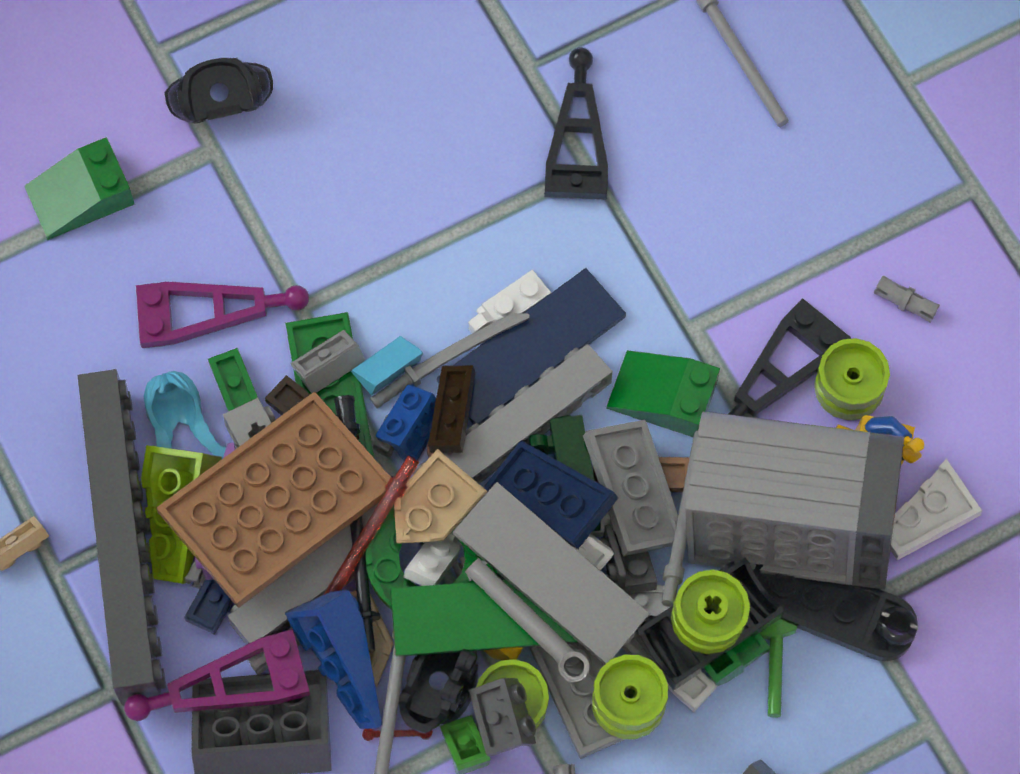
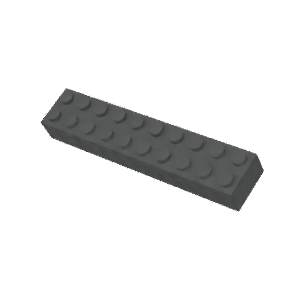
(121, 535)

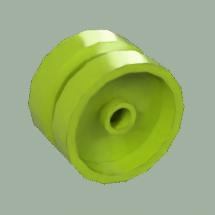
(851, 379)
(729, 614)
(529, 677)
(634, 678)

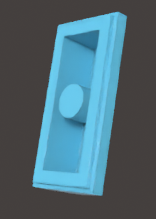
(387, 364)

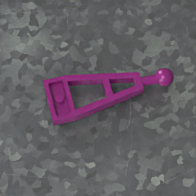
(156, 318)
(284, 669)

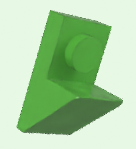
(465, 745)

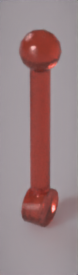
(369, 734)

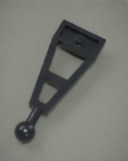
(577, 180)
(811, 329)

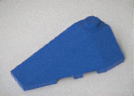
(339, 640)

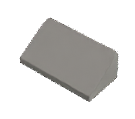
(328, 361)

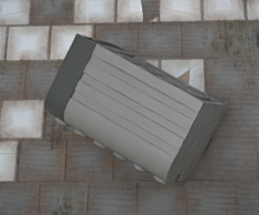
(793, 499)

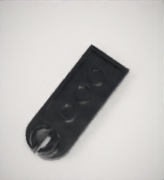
(845, 614)

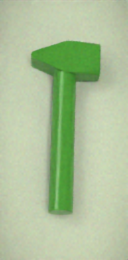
(775, 634)

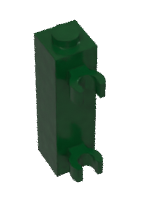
(567, 445)

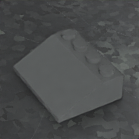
(262, 738)

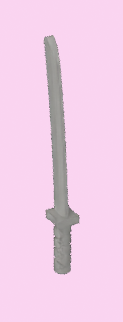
(413, 375)

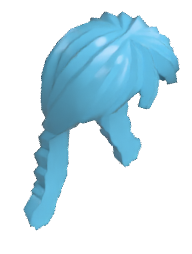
(176, 399)

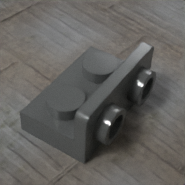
(630, 572)
(502, 715)

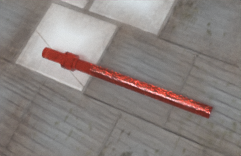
(395, 488)

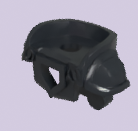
(247, 85)
(427, 708)

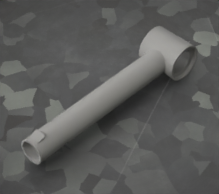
(528, 619)

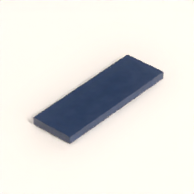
(557, 324)

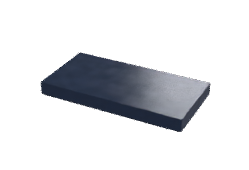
(554, 492)

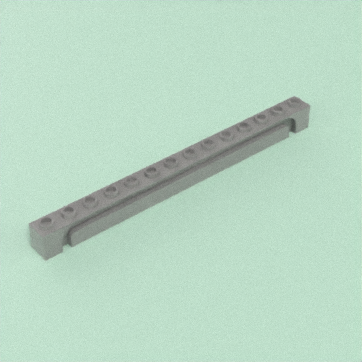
(484, 450)

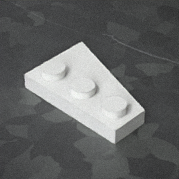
(933, 511)

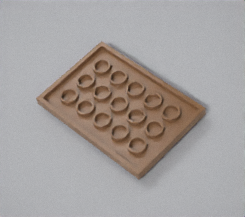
(275, 499)

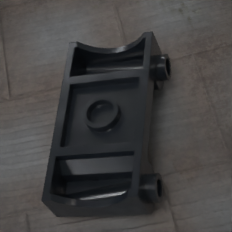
(681, 662)

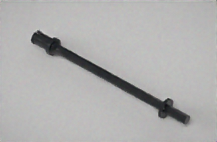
(346, 413)

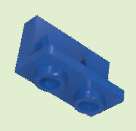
(409, 422)

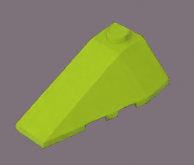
(163, 475)

